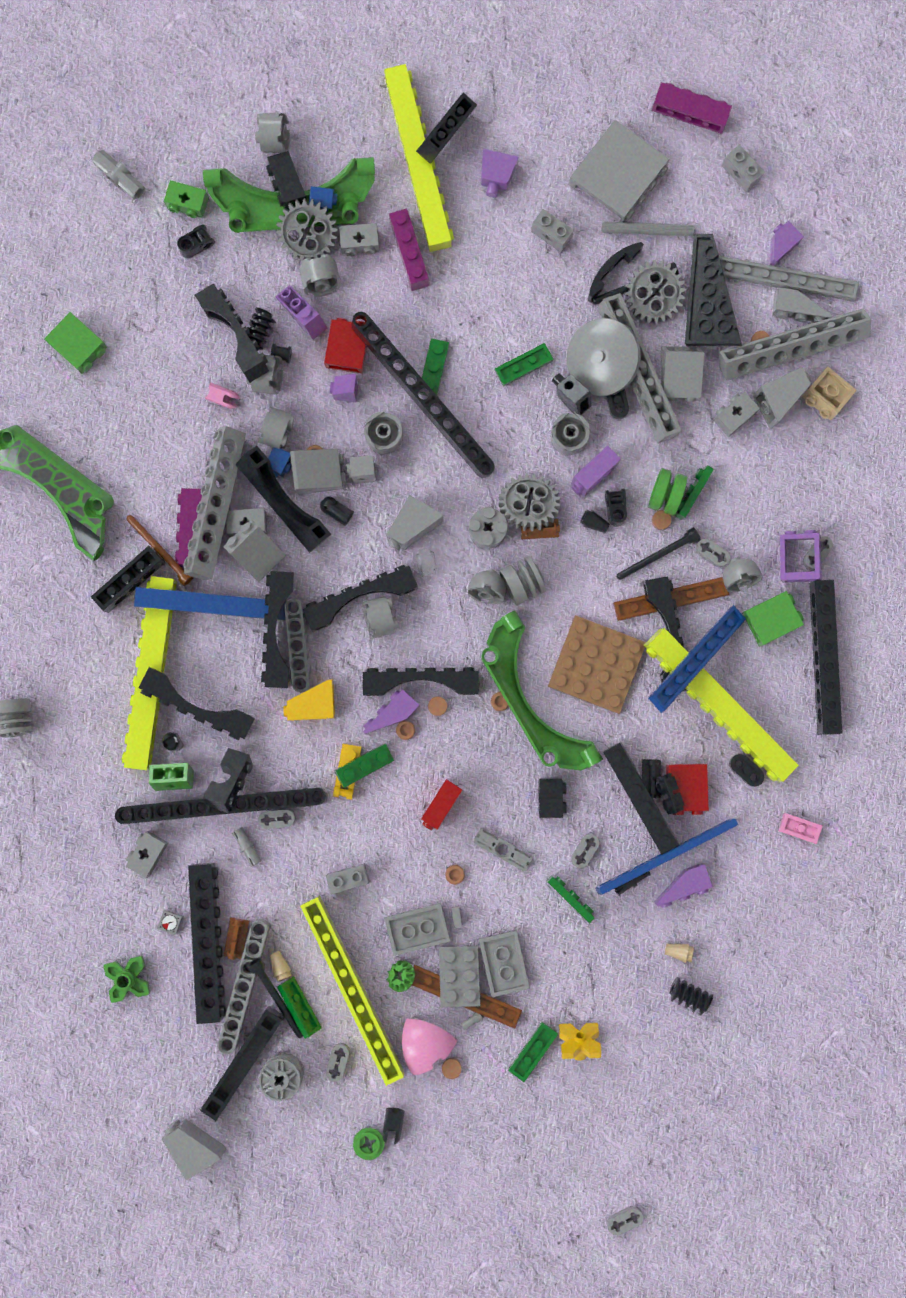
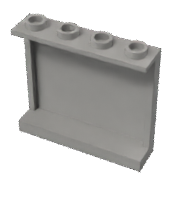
(620, 170)

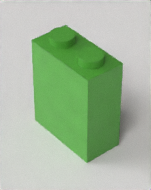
(76, 343)
(773, 618)

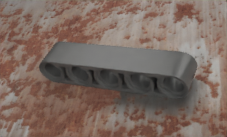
(301, 654)

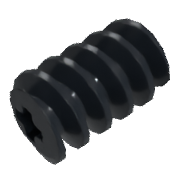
(260, 325)
(696, 998)

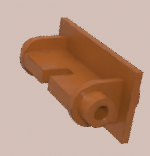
(551, 531)
(236, 938)

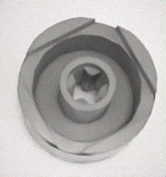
(273, 132)
(319, 275)
(271, 380)
(388, 423)
(570, 423)
(275, 428)
(489, 517)
(379, 617)

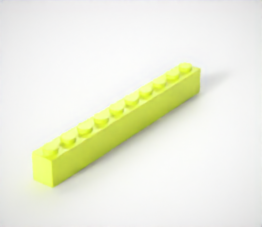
(421, 172)
(153, 654)
(724, 709)
(352, 990)

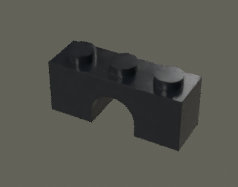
(223, 795)

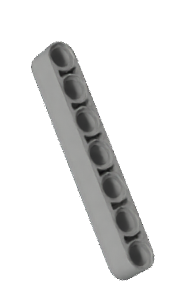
(240, 995)

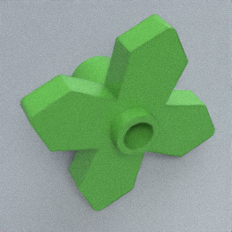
(136, 985)

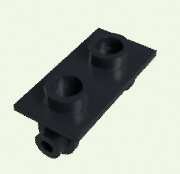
(650, 769)
(671, 802)

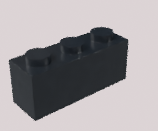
(285, 179)

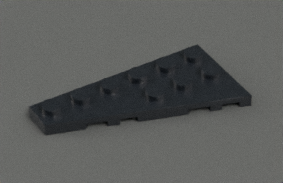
(709, 305)

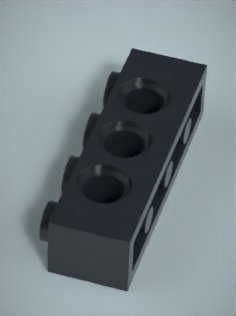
(446, 128)
(127, 579)

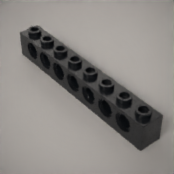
(825, 657)
(204, 1012)

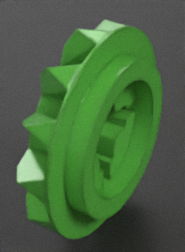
(407, 975)
(365, 1152)

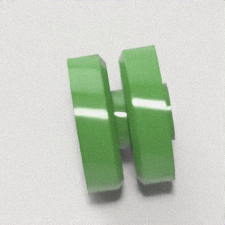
(669, 492)

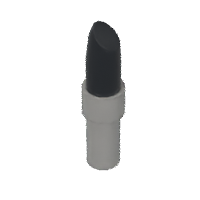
(472, 1020)

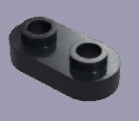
(615, 401)
(746, 770)

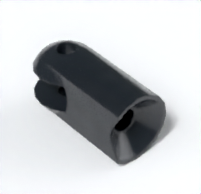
(336, 510)
(172, 741)
(393, 1122)

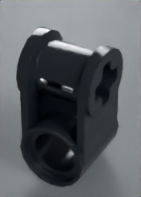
(196, 241)
(616, 503)

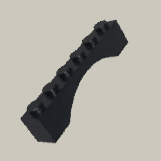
(247, 356)
(260, 474)
(659, 595)
(323, 613)
(276, 670)
(379, 683)
(159, 685)
(641, 798)
(242, 1063)

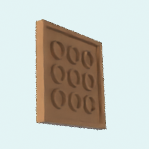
(597, 664)

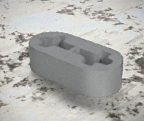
(715, 549)
(824, 552)
(276, 824)
(589, 853)
(333, 1060)
(627, 1224)

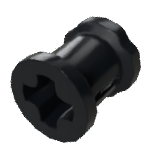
(283, 352)

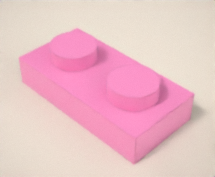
(800, 828)

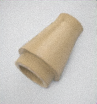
(680, 951)
(280, 967)

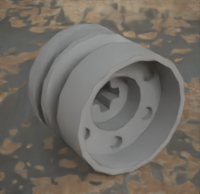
(523, 580)
(12, 717)
(281, 1065)

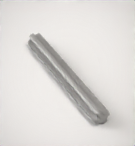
(648, 228)

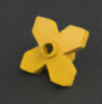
(580, 1043)

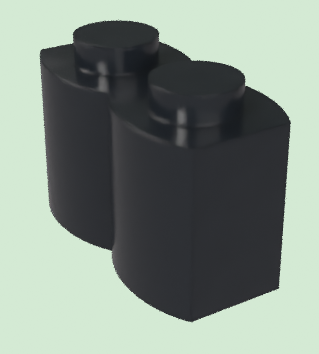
(551, 797)

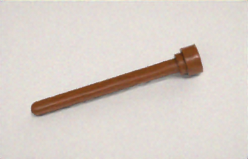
(183, 578)

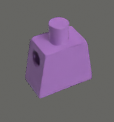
(497, 171)

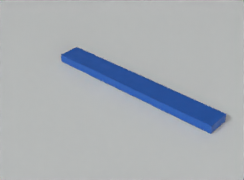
(203, 603)
(696, 659)
(660, 859)

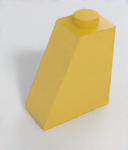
(312, 704)

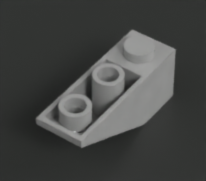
(794, 304)

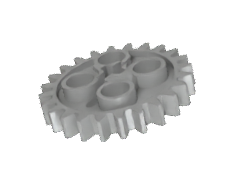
(291, 222)
(667, 303)
(547, 505)

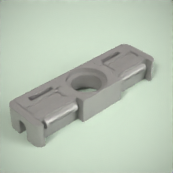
(514, 856)

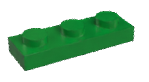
(434, 364)
(523, 364)
(693, 491)
(363, 765)
(572, 898)
(299, 1007)
(533, 1051)

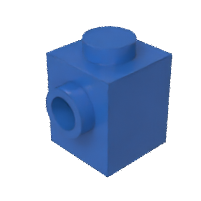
(324, 195)
(280, 461)

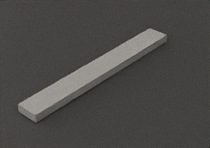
(789, 279)

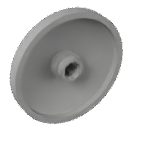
(604, 356)

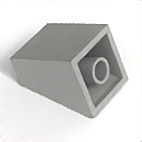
(682, 372)
(781, 394)
(317, 470)
(412, 523)
(254, 550)
(191, 1147)

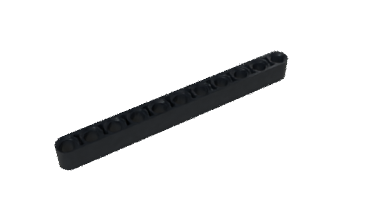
(421, 386)
(193, 811)

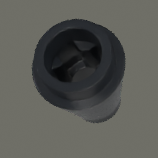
(594, 521)

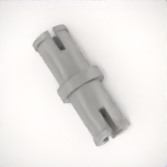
(246, 846)

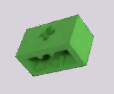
(179, 193)
(171, 776)

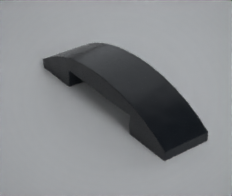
(627, 253)

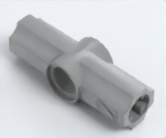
(118, 174)

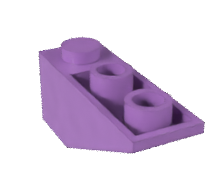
(302, 312)
(397, 710)
(689, 881)

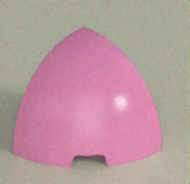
(424, 1045)

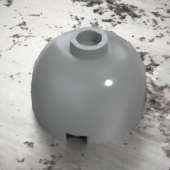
(741, 573)
(487, 586)

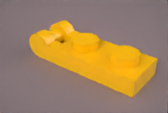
(348, 753)

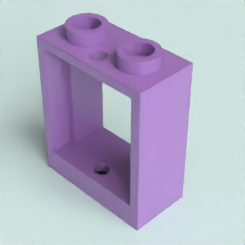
(595, 471)
(800, 576)

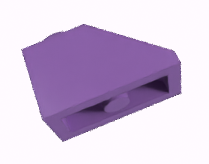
(783, 241)
(345, 388)

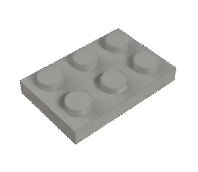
(417, 929)
(504, 963)
(459, 976)

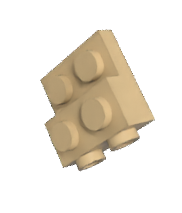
(828, 394)

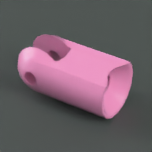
(221, 396)

